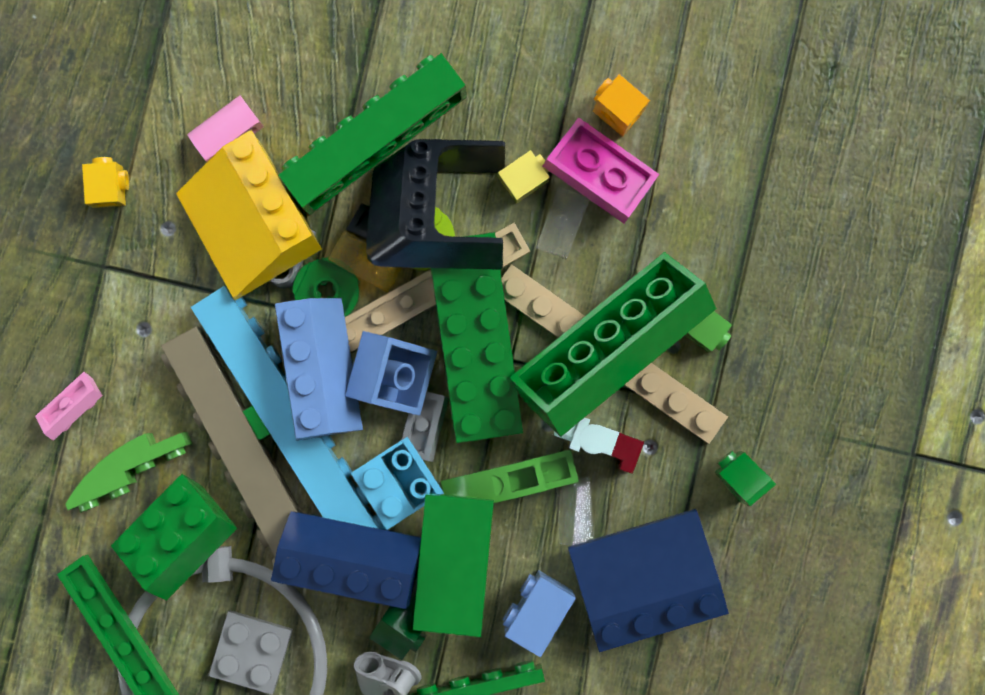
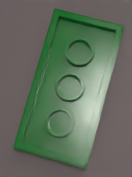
(453, 564)

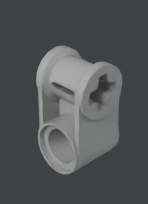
(384, 675)

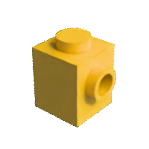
(104, 183)

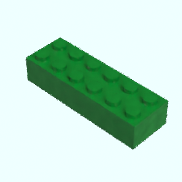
(374, 133)
(613, 343)
(476, 352)

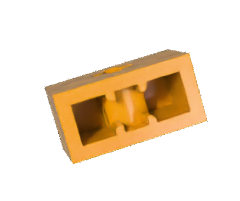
(619, 104)

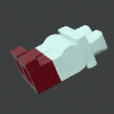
(600, 439)

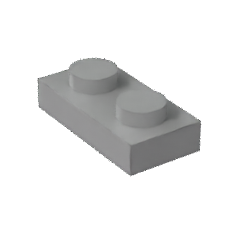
(426, 428)

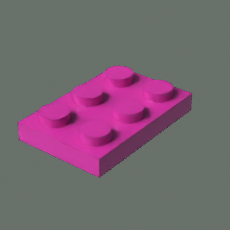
(600, 170)

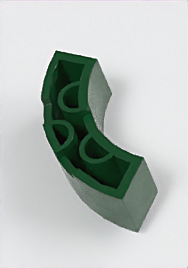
(396, 629)

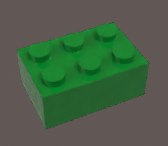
(173, 537)

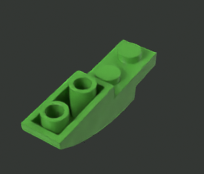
(115, 471)
(516, 478)

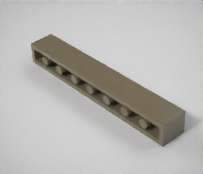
(233, 440)

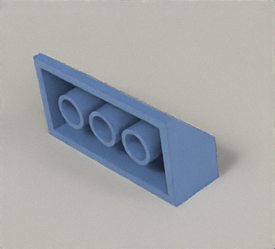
(317, 367)

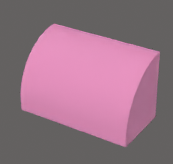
(224, 127)

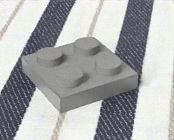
(250, 652)

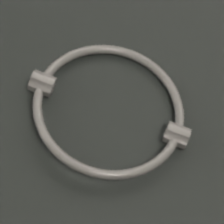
(220, 568)

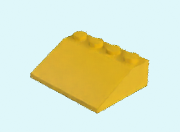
(246, 216)

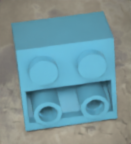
(396, 482)

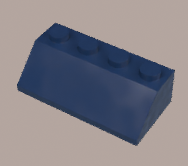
(347, 559)

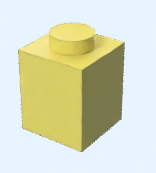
(524, 176)

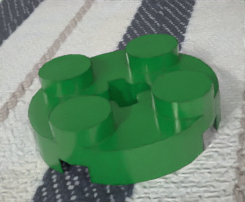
(324, 271)

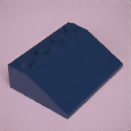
(648, 580)

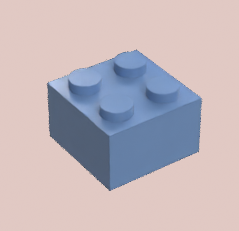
(391, 373)
(538, 612)

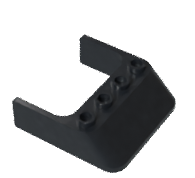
(405, 201)

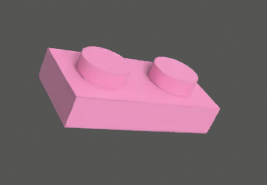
(68, 406)

